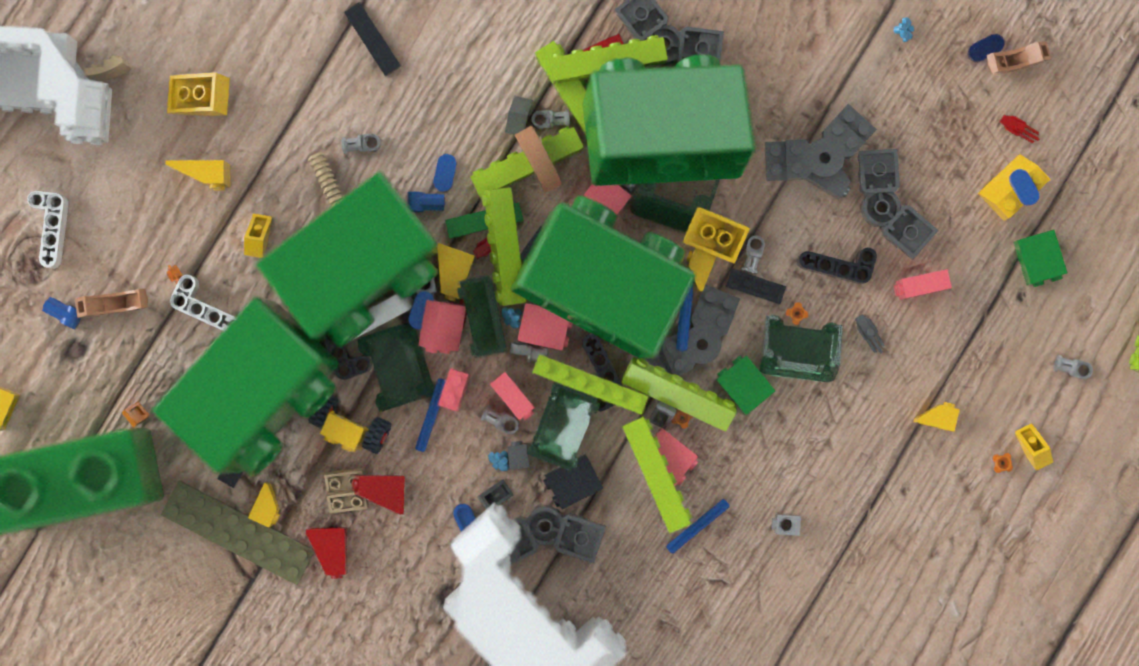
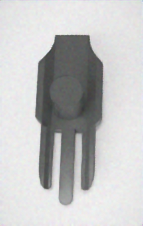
(868, 331)

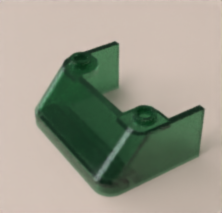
(665, 211)
(483, 317)

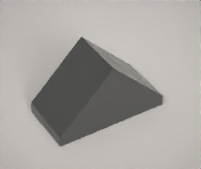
(518, 115)
(662, 415)
(496, 494)

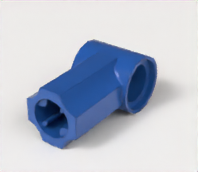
(425, 202)
(65, 313)

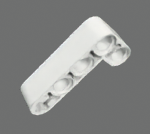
(48, 230)
(191, 302)
(388, 310)

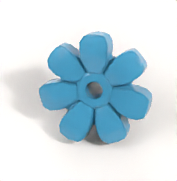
(905, 29)
(511, 317)
(499, 460)

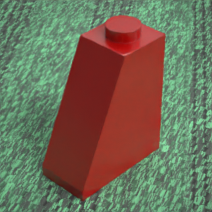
(381, 490)
(330, 549)

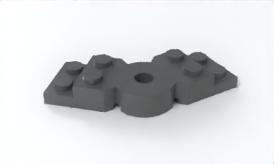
(648, 19)
(799, 159)
(899, 224)
(710, 322)
(568, 533)

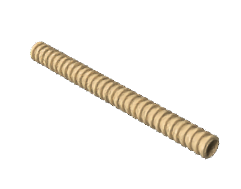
(334, 195)

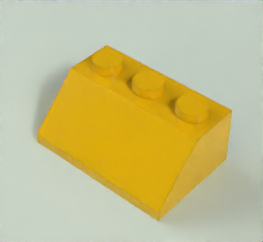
(999, 192)

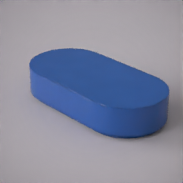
(445, 172)
(1024, 187)
(418, 308)
(464, 516)

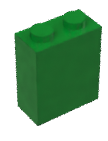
(1040, 258)
(744, 384)

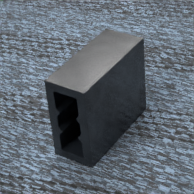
(574, 484)

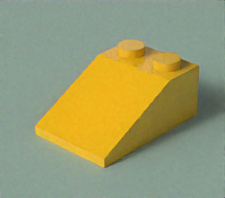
(198, 94)
(209, 172)
(716, 234)

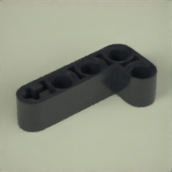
(835, 263)
(345, 360)
(600, 370)

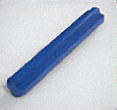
(684, 322)
(430, 417)
(697, 526)

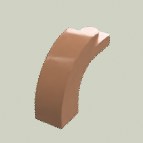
(1019, 58)
(538, 159)

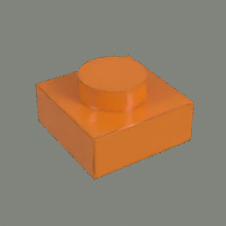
(135, 414)

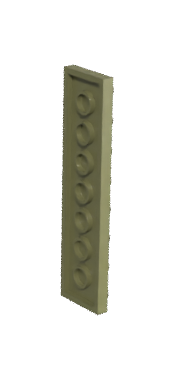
(237, 532)

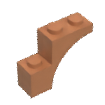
(111, 303)

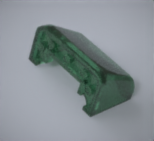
(800, 351)
(398, 366)
(563, 426)

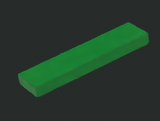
(474, 222)

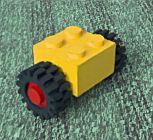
(347, 432)

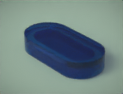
(992, 44)

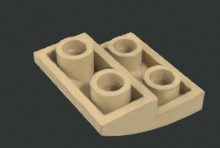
(113, 68)
(340, 492)

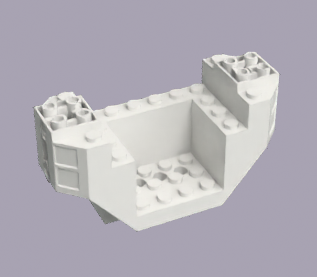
(43, 75)
(505, 619)

